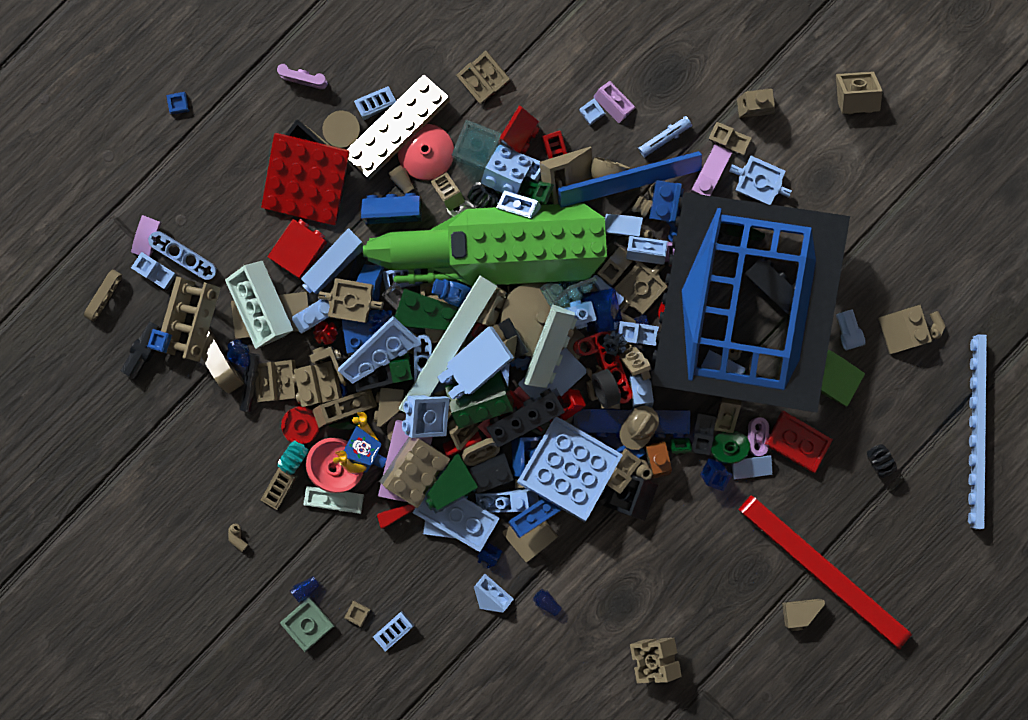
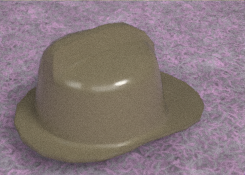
(639, 427)

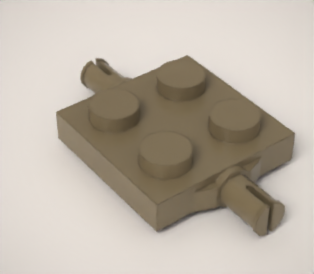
(641, 287)
(350, 300)

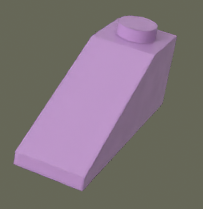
(711, 171)

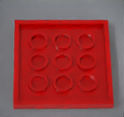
(305, 179)

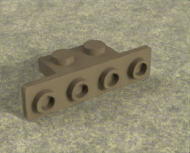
(635, 361)

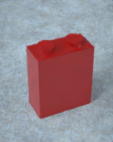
(297, 248)

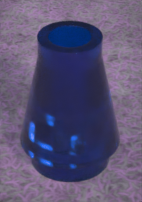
(303, 589)
(545, 601)

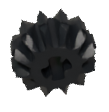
(483, 196)
(881, 460)

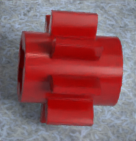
(325, 332)

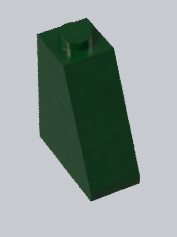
(402, 369)
(451, 486)

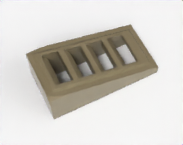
(448, 192)
(279, 472)

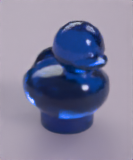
(238, 353)

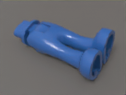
(451, 292)

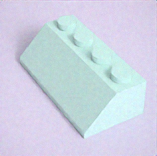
(258, 304)
(549, 347)

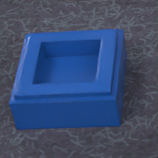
(177, 103)
(159, 340)

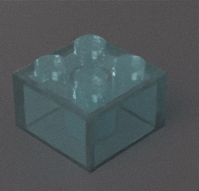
(476, 145)

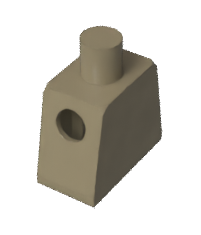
(757, 103)

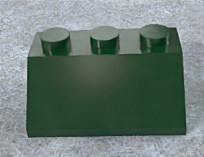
(485, 403)

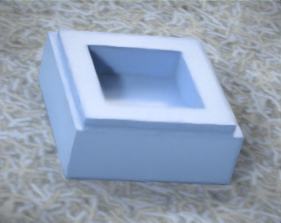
(592, 111)

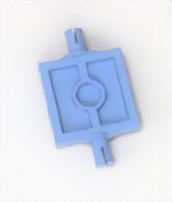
(760, 181)

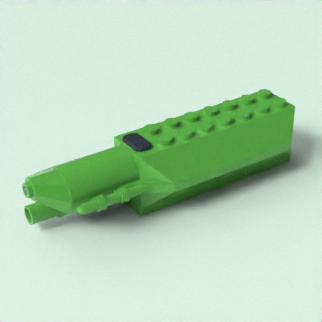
(499, 246)

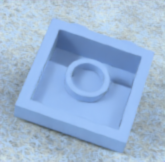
(425, 416)

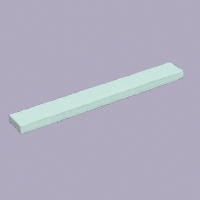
(452, 338)

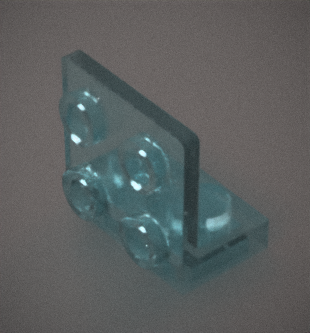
(563, 292)

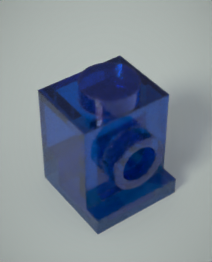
(715, 475)

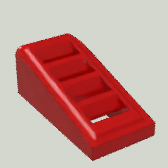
(557, 134)
(575, 402)
(388, 517)

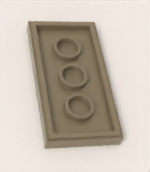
(292, 304)

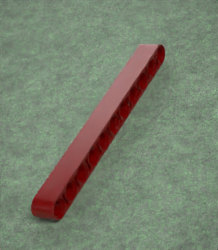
(825, 572)

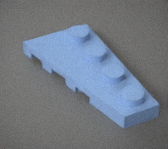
(386, 344)

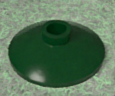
(730, 441)

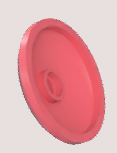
(427, 164)
(321, 460)

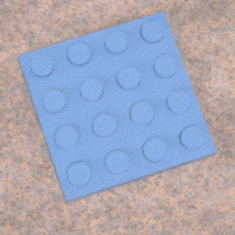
(569, 469)

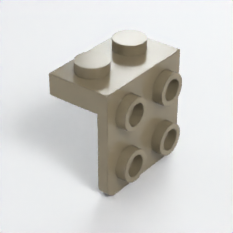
(323, 354)

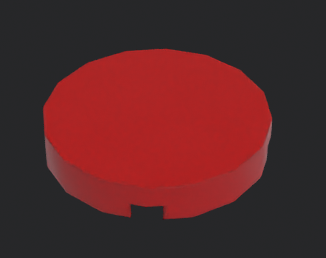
(300, 425)

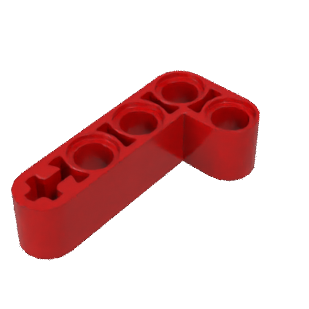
(615, 364)

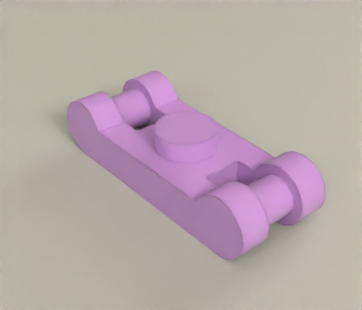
(302, 77)

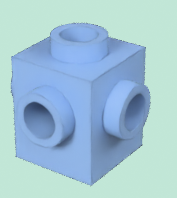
(583, 313)

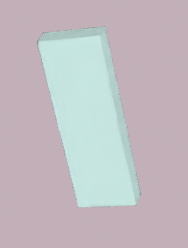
(337, 501)

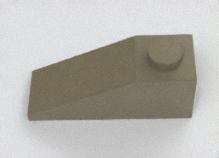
(343, 408)

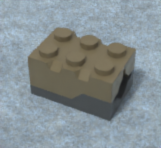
(414, 470)

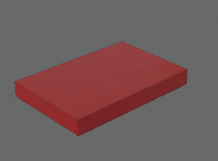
(798, 442)

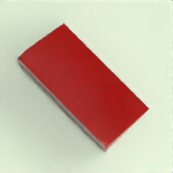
(450, 448)

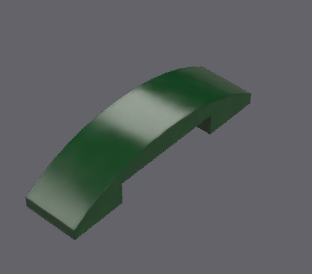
(537, 191)

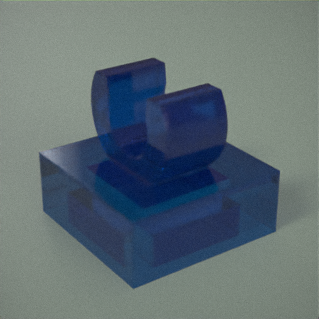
(489, 554)

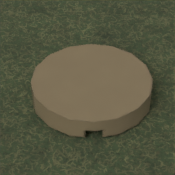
(341, 129)

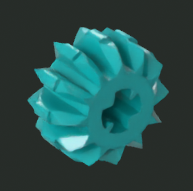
(292, 457)

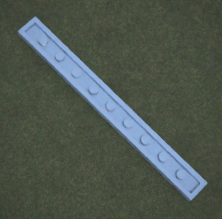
(977, 439)

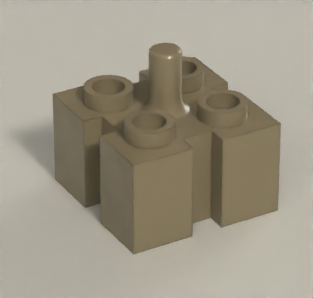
(655, 660)

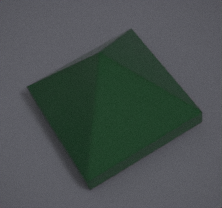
(680, 446)

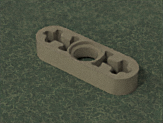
(102, 295)

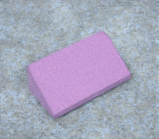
(614, 102)

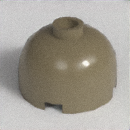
(602, 167)

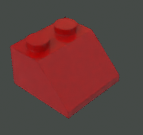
(520, 131)

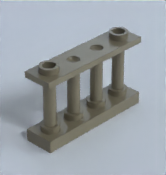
(176, 315)

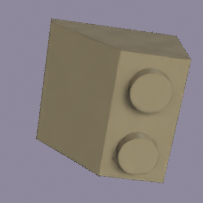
(858, 92)
(905, 329)

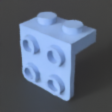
(506, 170)

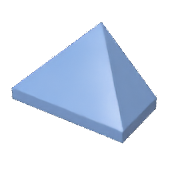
(491, 596)

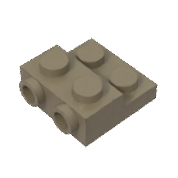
(316, 384)

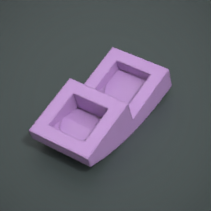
(145, 229)

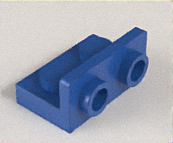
(666, 201)

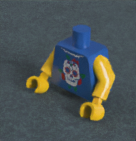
(361, 448)

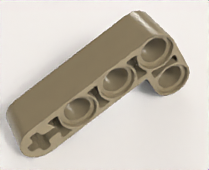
(219, 365)

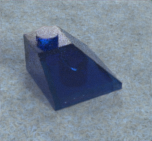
(605, 308)

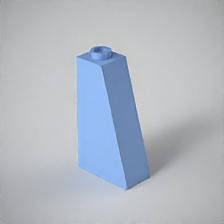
(332, 262)

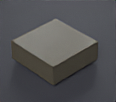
(357, 613)

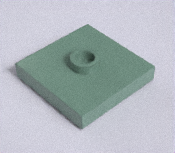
(307, 624)

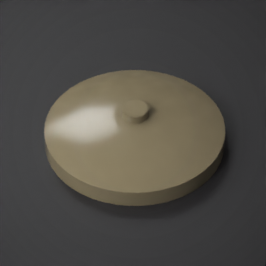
(528, 313)

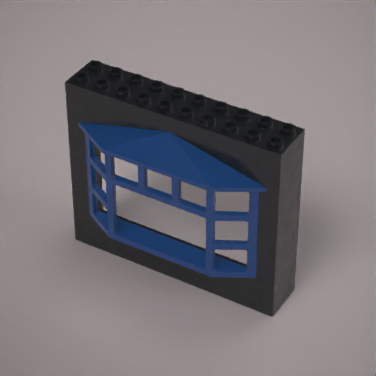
(689, 288)

